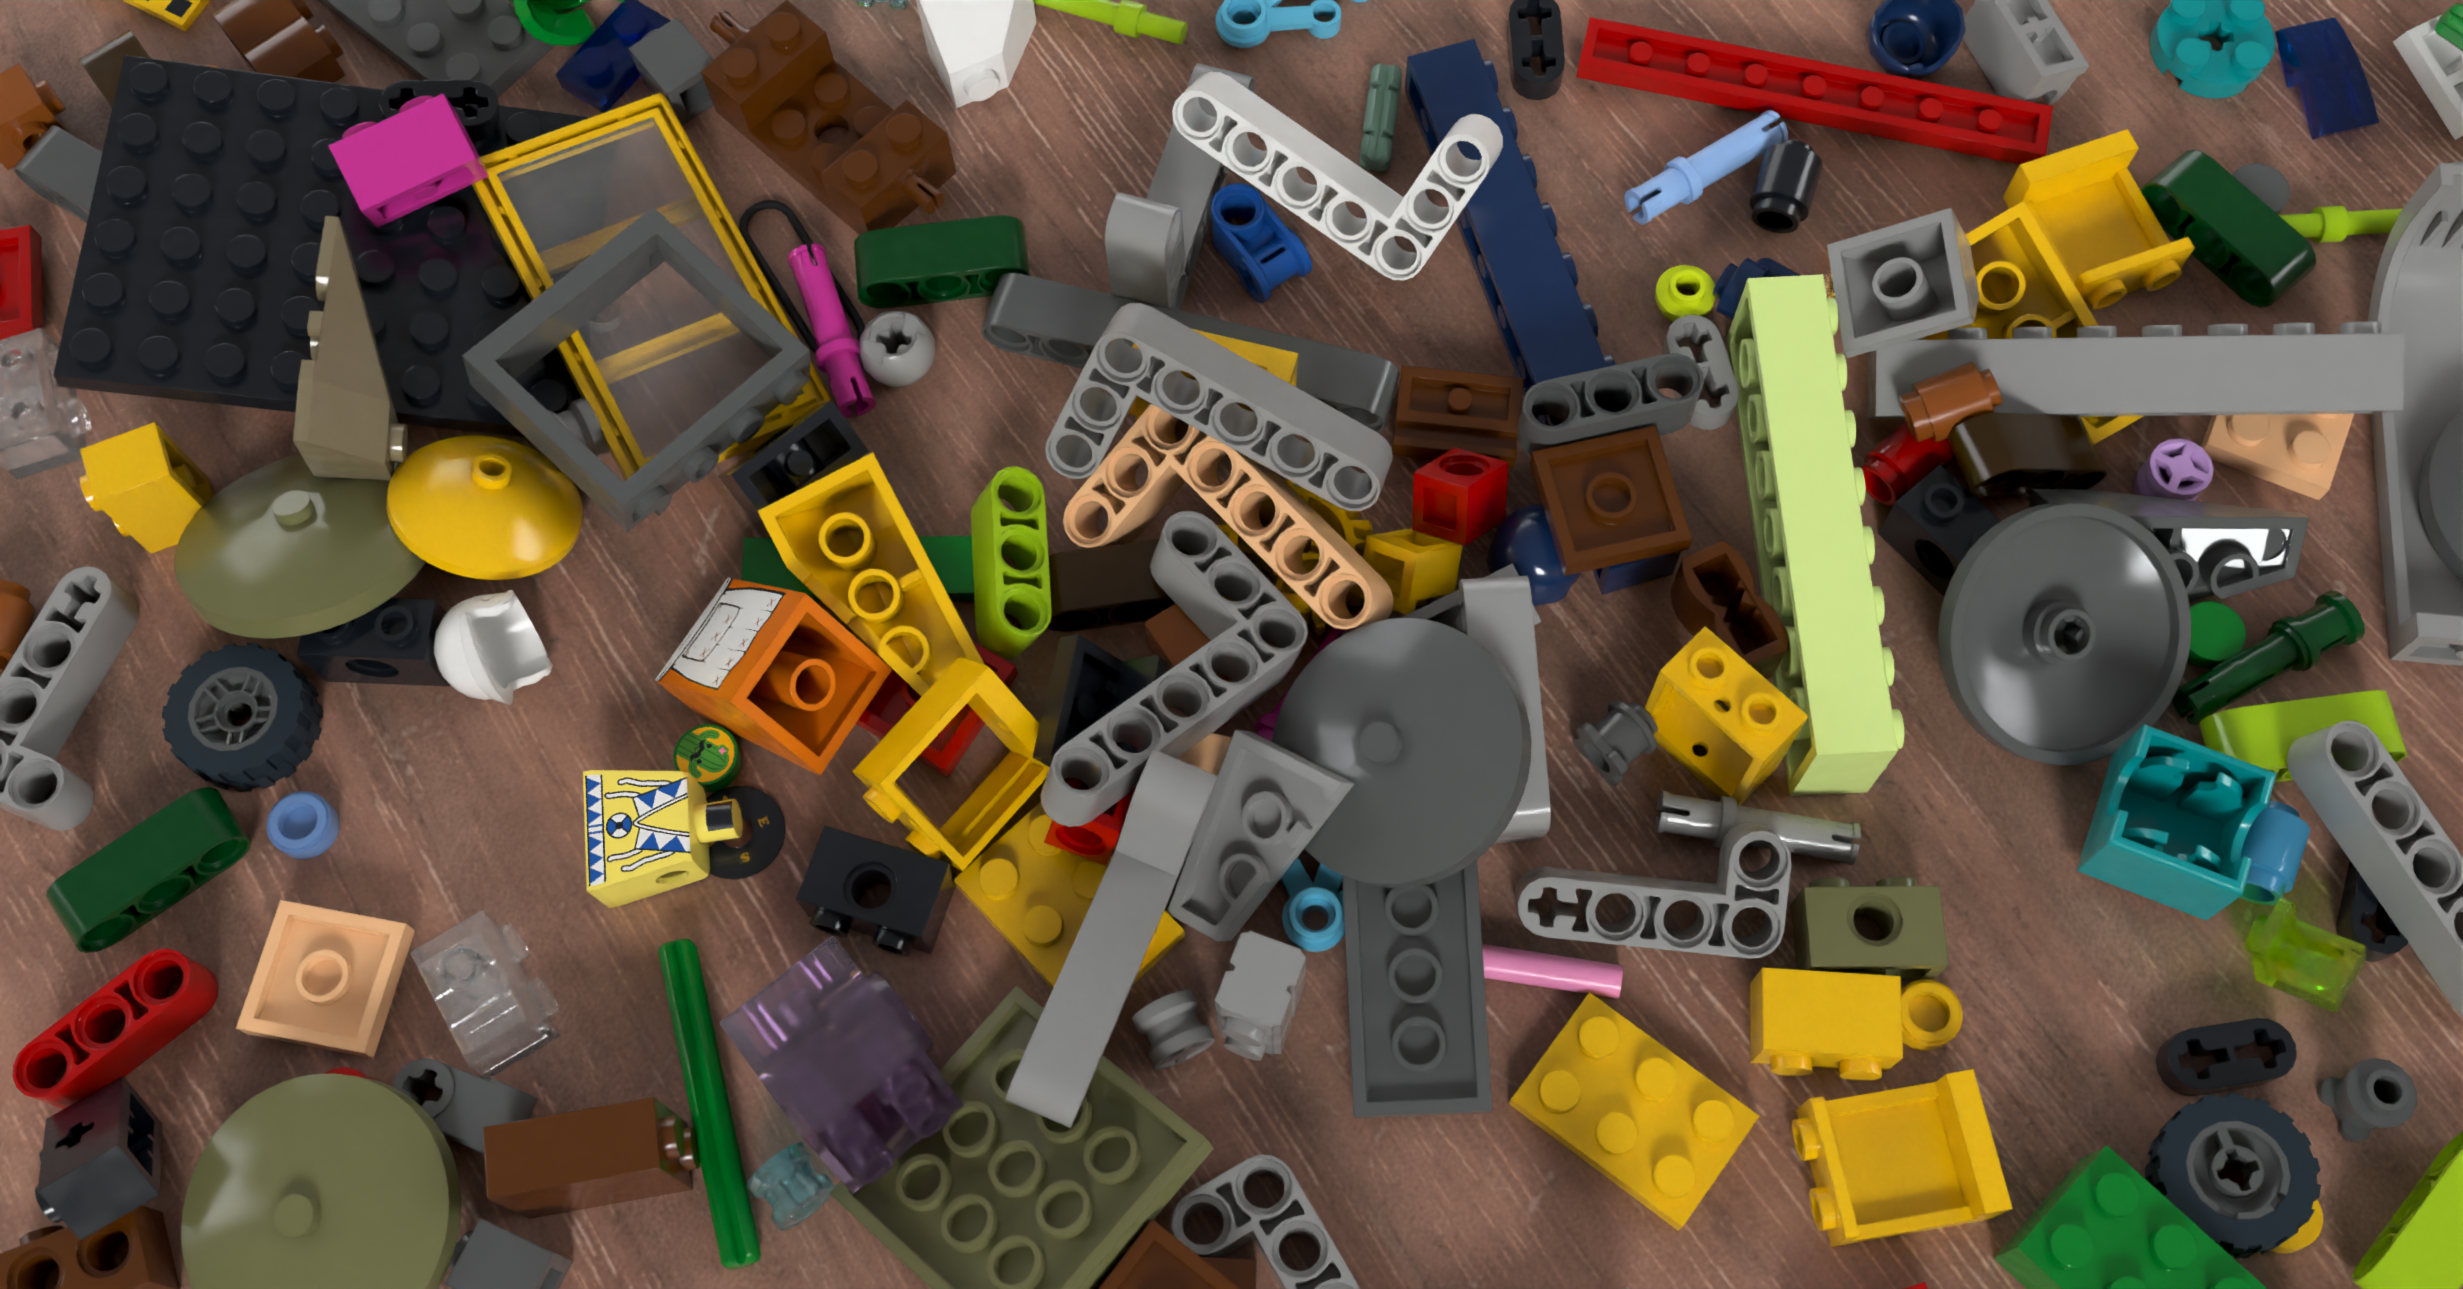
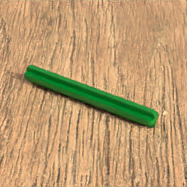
(709, 1105)

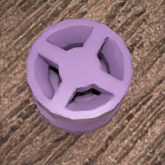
(2184, 463)

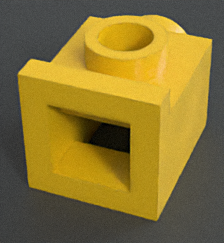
(1413, 566)

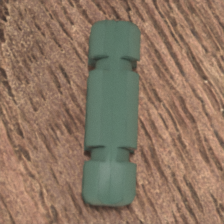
(1380, 117)

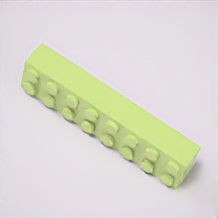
(1812, 534)

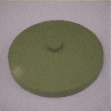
(292, 552)
(323, 1191)

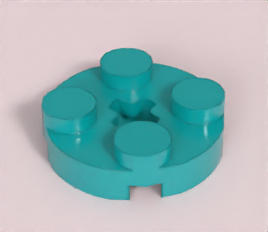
(2206, 72)

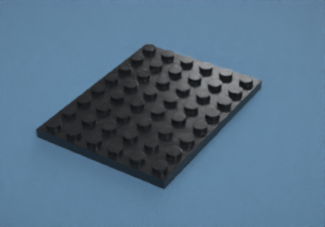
(212, 244)

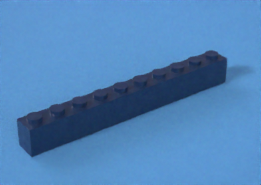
(1516, 249)

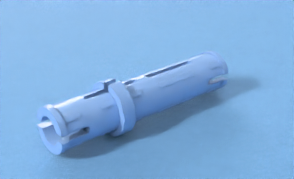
(1686, 178)

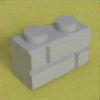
(1260, 995)

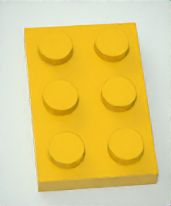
(1042, 896)
(1634, 1111)

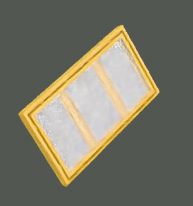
(661, 347)

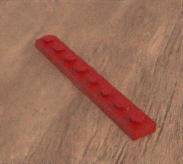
(1815, 92)

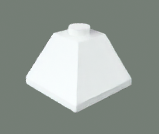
(976, 43)

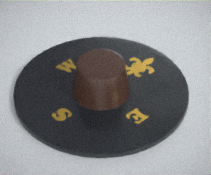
(760, 838)

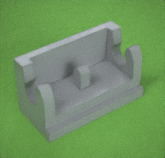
(2023, 49)

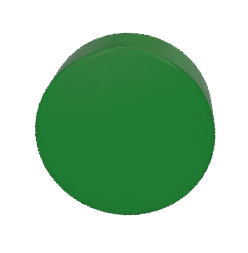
(2215, 634)

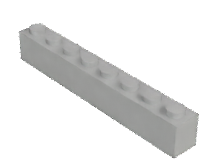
(2160, 371)

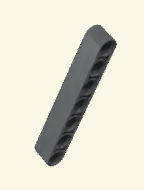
(1066, 322)

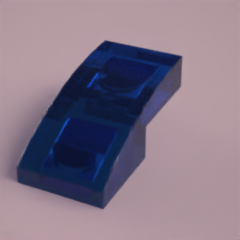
(2329, 76)

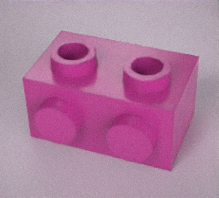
(408, 159)

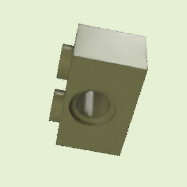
(1906, 913)

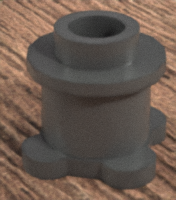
(1617, 739)
(2369, 1097)

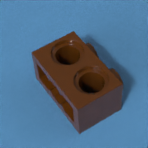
(89, 1261)

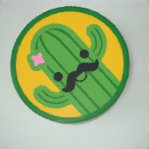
(708, 756)

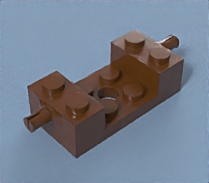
(787, 90)

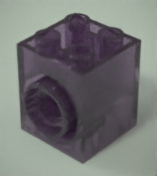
(844, 1063)

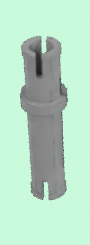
(1714, 819)

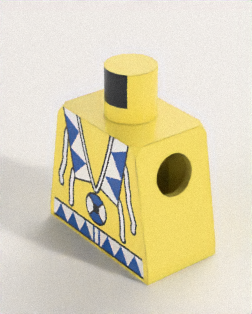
(649, 832)

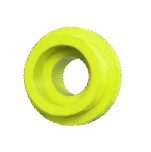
(1676, 305)

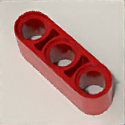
(84, 1032)

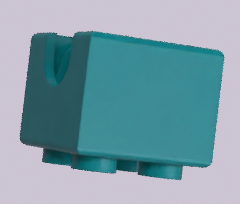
(2175, 822)

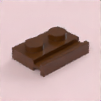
(1457, 410)

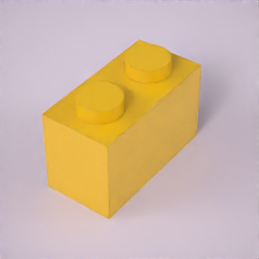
(144, 485)
(1825, 1022)

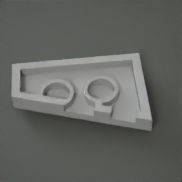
(1251, 832)

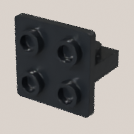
(1085, 688)

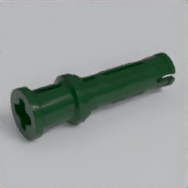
(2289, 645)

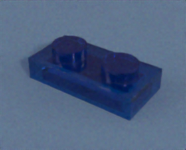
(603, 64)

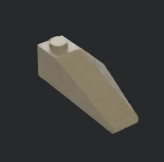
(343, 397)

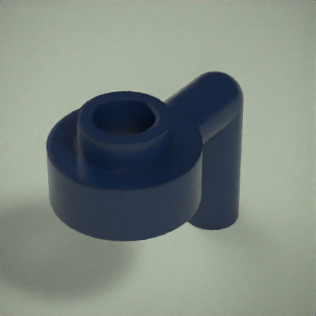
(1734, 278)

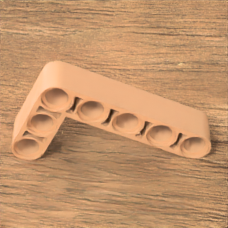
(1236, 501)

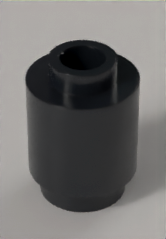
(1785, 186)

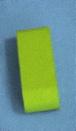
(1024, 540)
(2267, 731)
(2425, 1235)

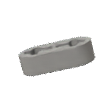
(1714, 365)

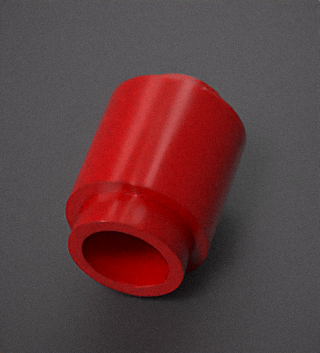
(1902, 463)

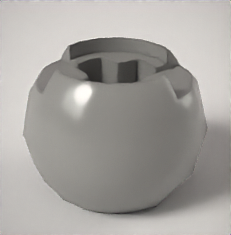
(882, 338)

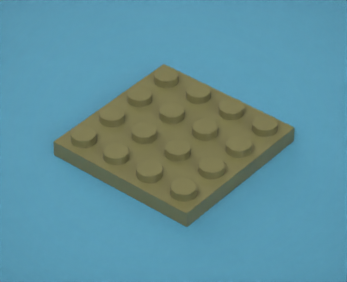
(1017, 1195)

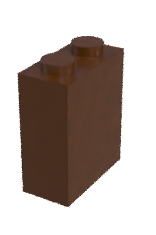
(589, 1158)

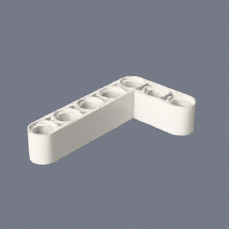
(1336, 175)

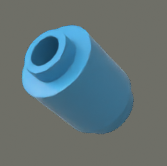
(2276, 850)

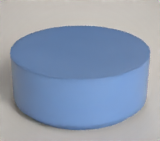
(302, 825)

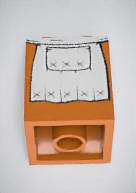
(775, 672)

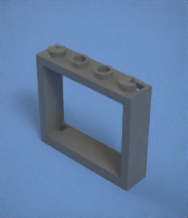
(580, 297)

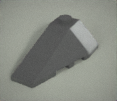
(2213, 544)

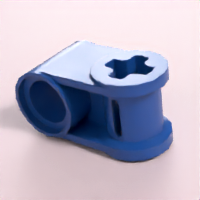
(1261, 251)

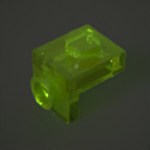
(2303, 957)

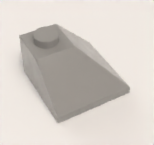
(1903, 282)

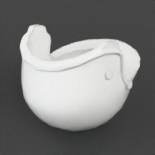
(490, 647)

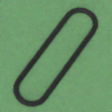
(743, 228)

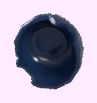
(1915, 35)
(1528, 545)

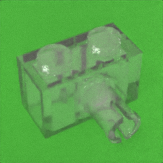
(487, 993)

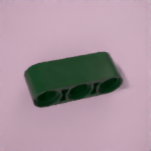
(2229, 228)
(938, 260)
(148, 870)

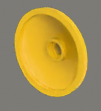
(484, 508)

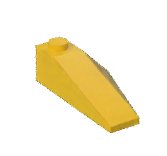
(2028, 287)
(870, 569)

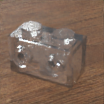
(38, 419)

